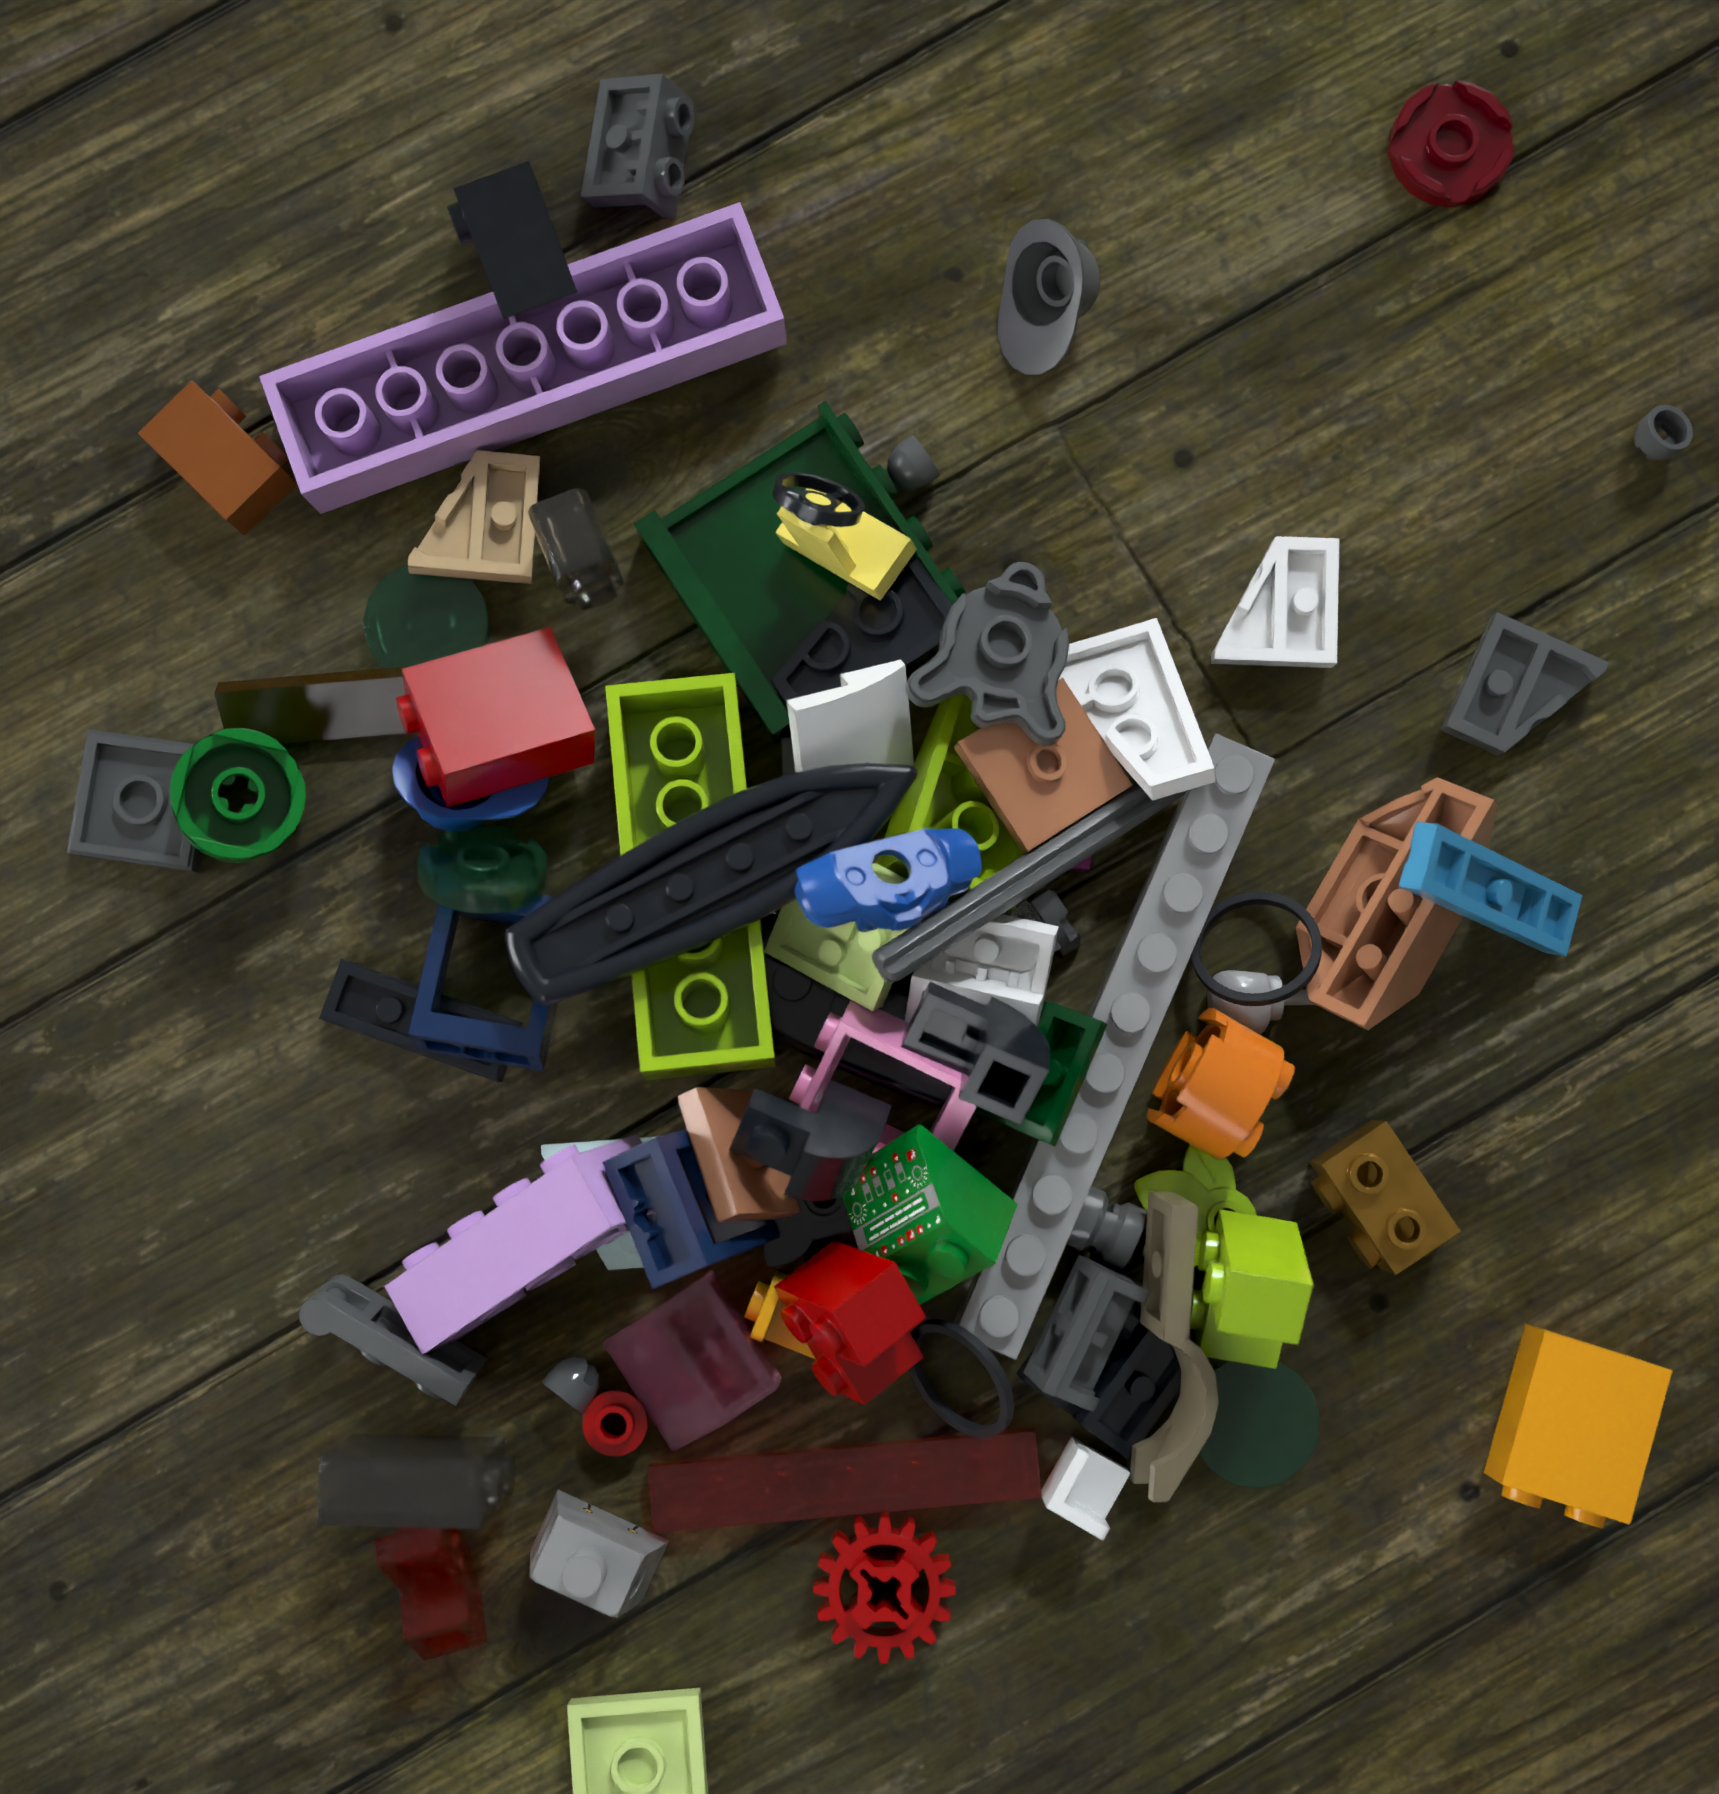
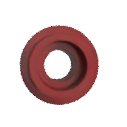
(632, 1411)

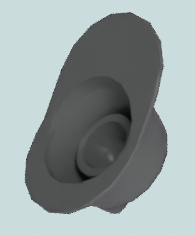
(1044, 293)

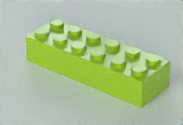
(671, 756)

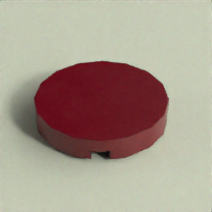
(1451, 143)

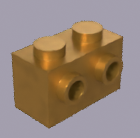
(1382, 1198)

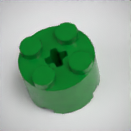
(216, 765)

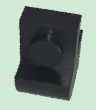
(991, 1045)
(818, 1149)

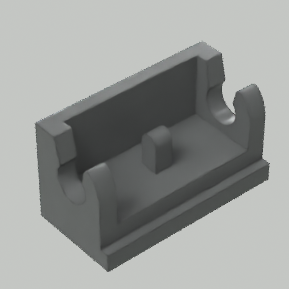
(1082, 1332)

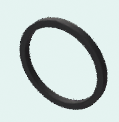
(1279, 994)
(990, 1363)

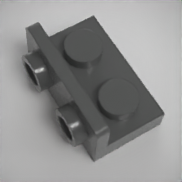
(638, 144)

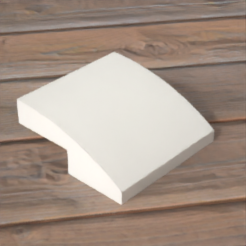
(855, 722)
(999, 960)

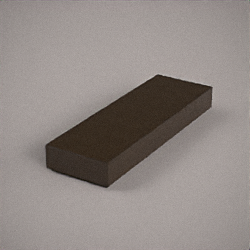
(315, 705)

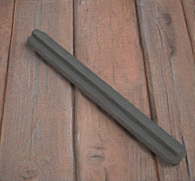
(1016, 882)

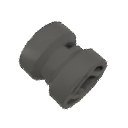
(1108, 1228)

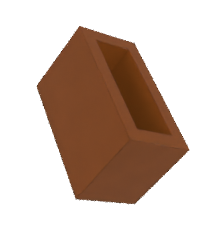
(218, 457)

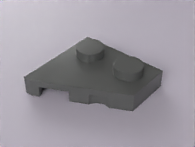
(1516, 684)

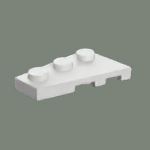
(1140, 708)

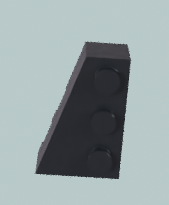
(513, 239)

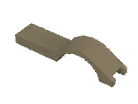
(1167, 1313)

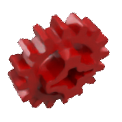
(864, 1607)

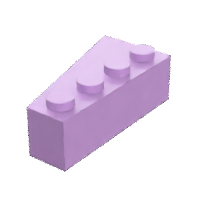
(512, 1247)

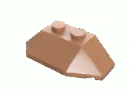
(1372, 932)

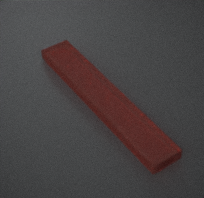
(843, 1480)

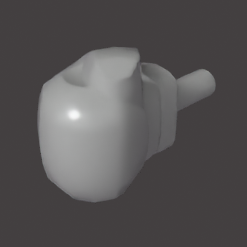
(1253, 1017)

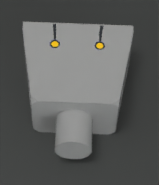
(594, 1556)

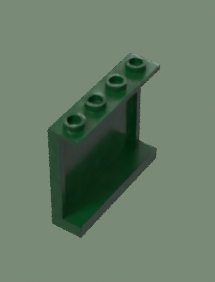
(750, 588)

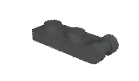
(383, 1338)

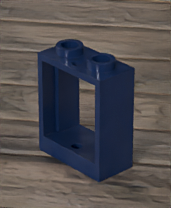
(468, 1036)
(679, 1238)

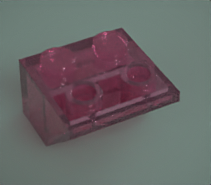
(693, 1362)

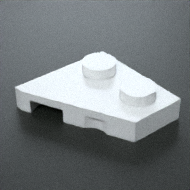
(1287, 608)

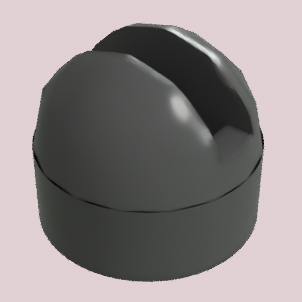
(1673, 422)
(911, 465)
(574, 1382)

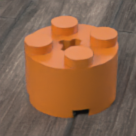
(1220, 1086)

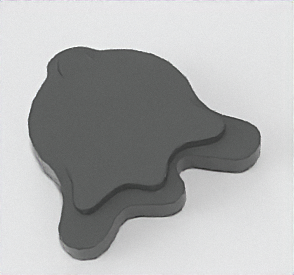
(1003, 654)

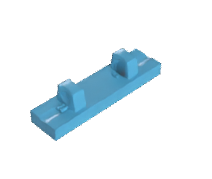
(1490, 889)

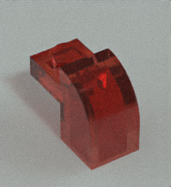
(436, 1589)

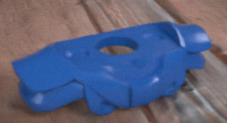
(846, 890)

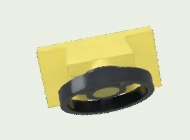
(835, 532)

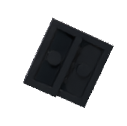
(1132, 1387)

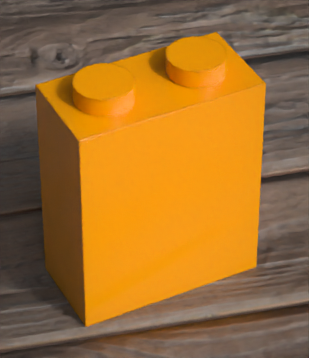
(1576, 1427)

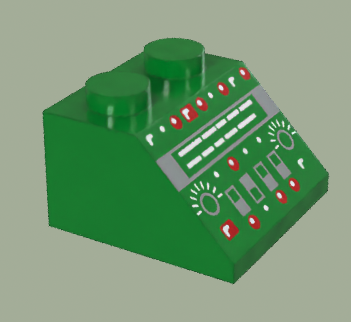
(928, 1213)

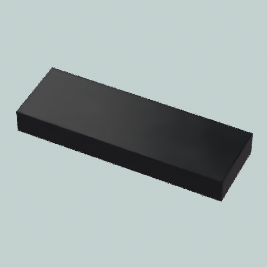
(384, 1010)

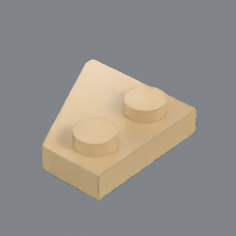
(484, 523)

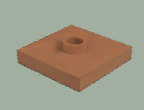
(1039, 786)
(735, 1184)

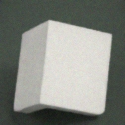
(1084, 1487)

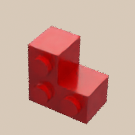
(853, 1318)

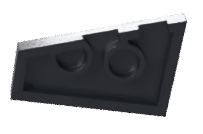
(868, 634)

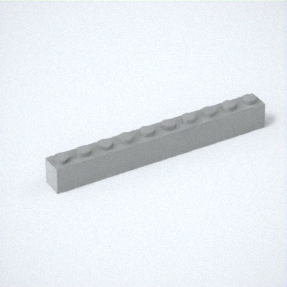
(1133, 1004)

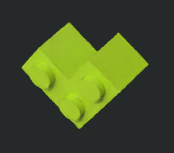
(1251, 1289)

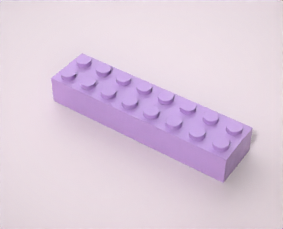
(483, 382)

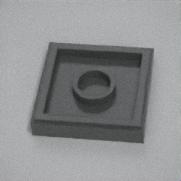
(126, 803)

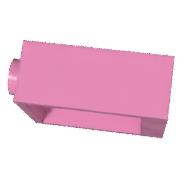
(886, 1035)

